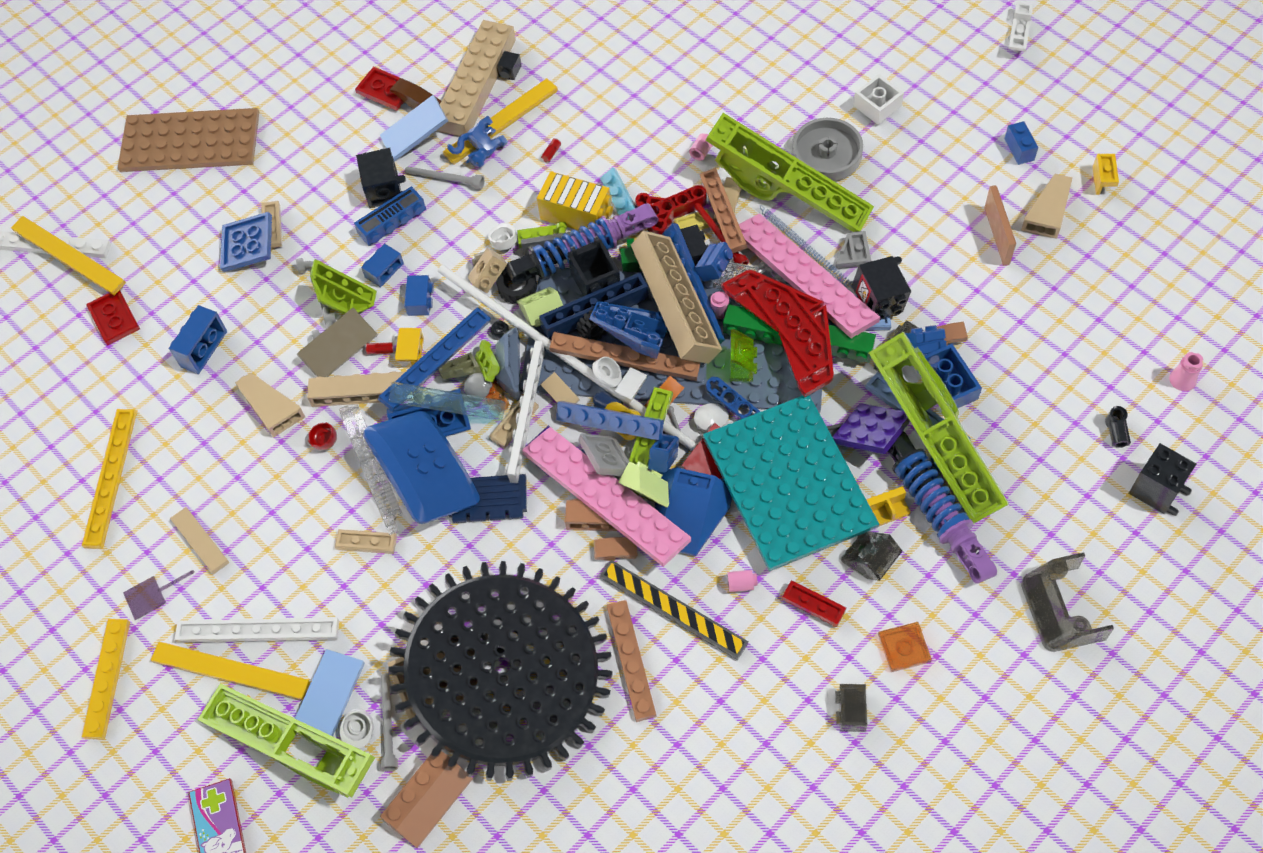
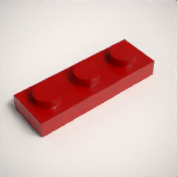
(814, 603)

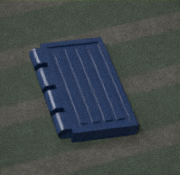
(496, 499)

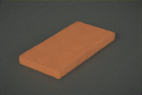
(1000, 225)

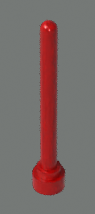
(737, 258)

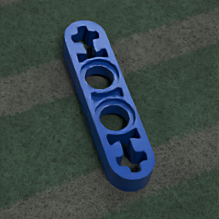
(733, 406)

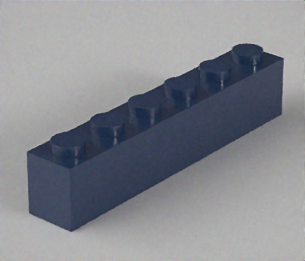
(565, 318)

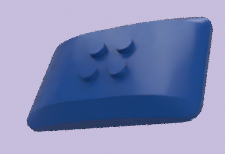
(422, 466)

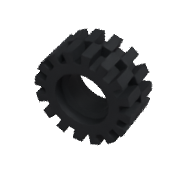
(589, 329)

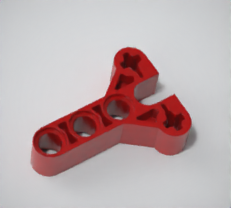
(672, 207)

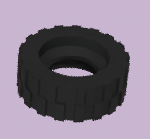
(513, 295)

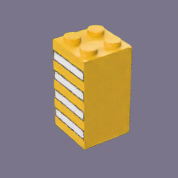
(573, 201)

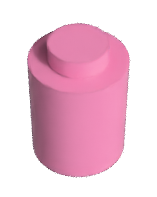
(700, 147)
(719, 304)
(741, 580)

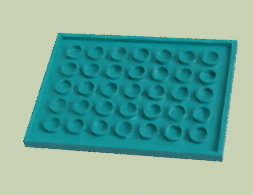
(790, 482)

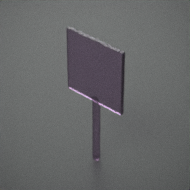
(148, 596)

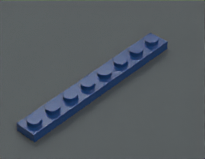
(677, 238)
(440, 353)

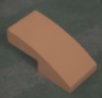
(955, 332)
(614, 548)

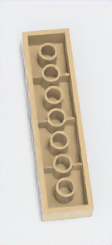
(475, 77)
(676, 298)

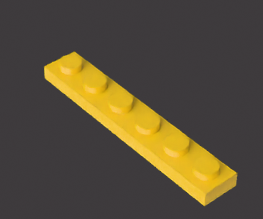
(106, 679)

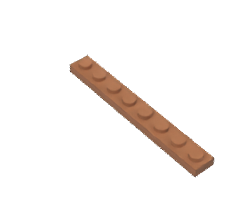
(624, 356)

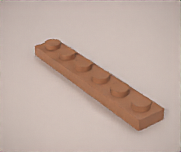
(723, 210)
(631, 661)

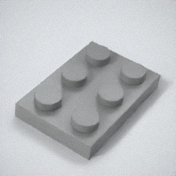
(604, 454)

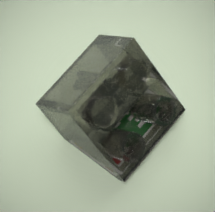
(872, 554)

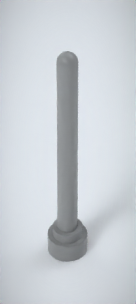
(476, 181)
(389, 762)

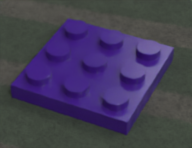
(872, 428)

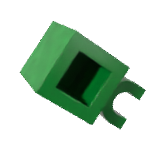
(629, 261)

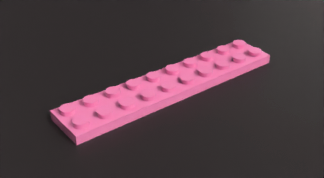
(807, 275)
(607, 497)

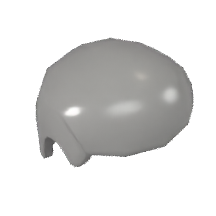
(477, 385)

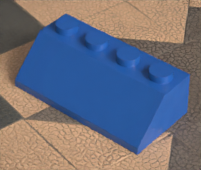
(448, 422)

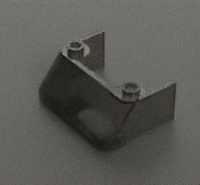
(1048, 609)

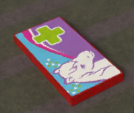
(217, 818)

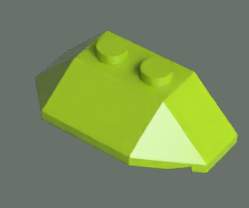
(340, 290)

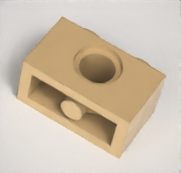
(487, 270)

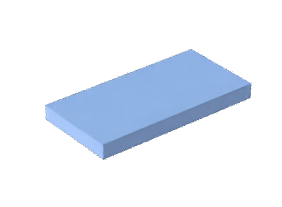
(414, 127)
(330, 691)

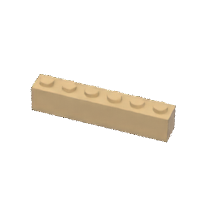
(349, 389)

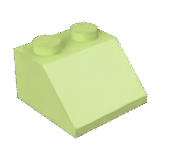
(538, 304)
(645, 483)

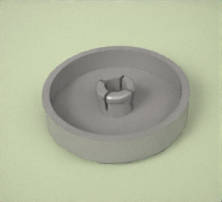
(831, 134)

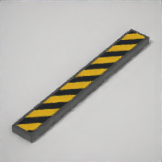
(674, 610)

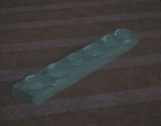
(446, 401)

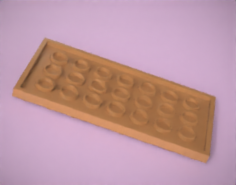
(189, 140)

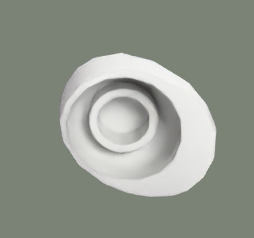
(502, 236)
(607, 371)
(710, 414)
(357, 728)

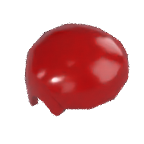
(322, 436)

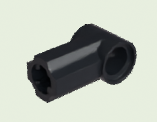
(1118, 428)

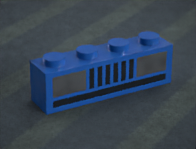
(390, 216)

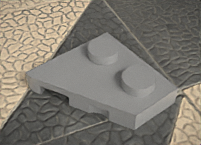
(854, 251)

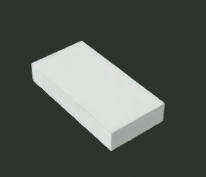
(630, 385)

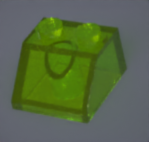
(742, 357)

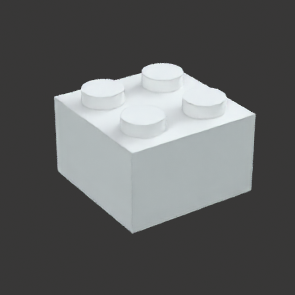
(878, 99)

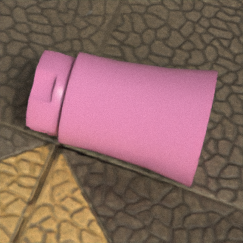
(1185, 375)

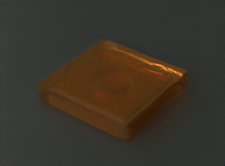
(904, 646)

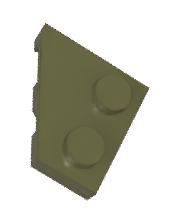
(459, 367)

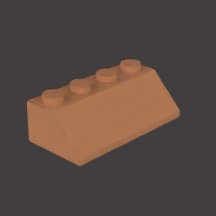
(425, 799)

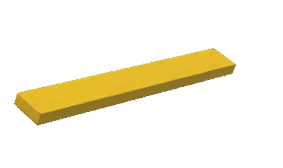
(509, 115)
(68, 255)
(109, 479)
(230, 671)

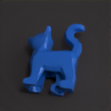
(481, 141)

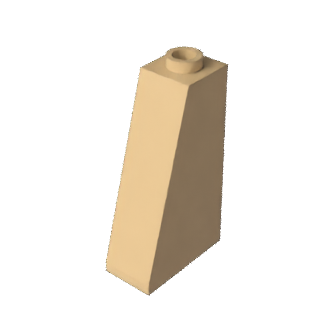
(1048, 210)
(270, 405)

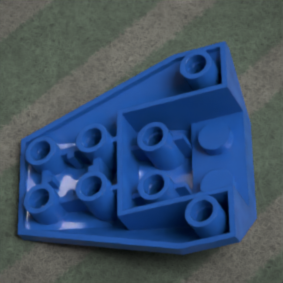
(635, 327)
(695, 505)

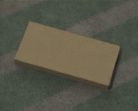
(337, 344)

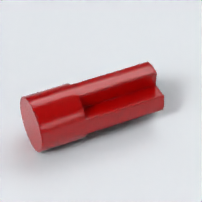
(551, 150)
(379, 348)

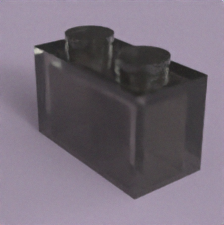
(852, 708)

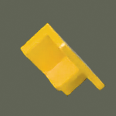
(1105, 172)
(409, 345)
(889, 505)

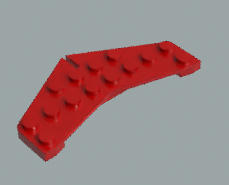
(798, 321)

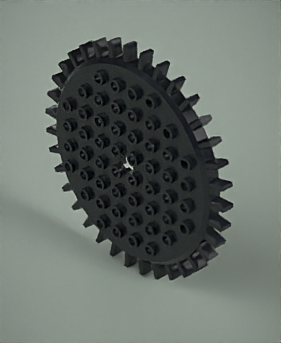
(495, 748)

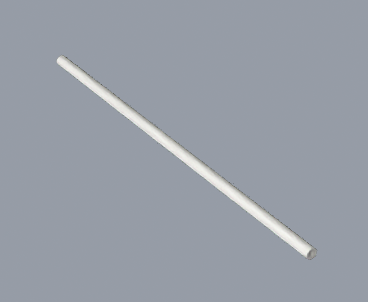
(571, 360)

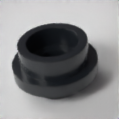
(499, 325)

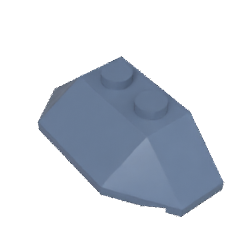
(508, 358)

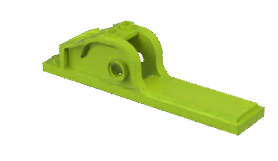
(755, 165)
(946, 439)
(273, 732)

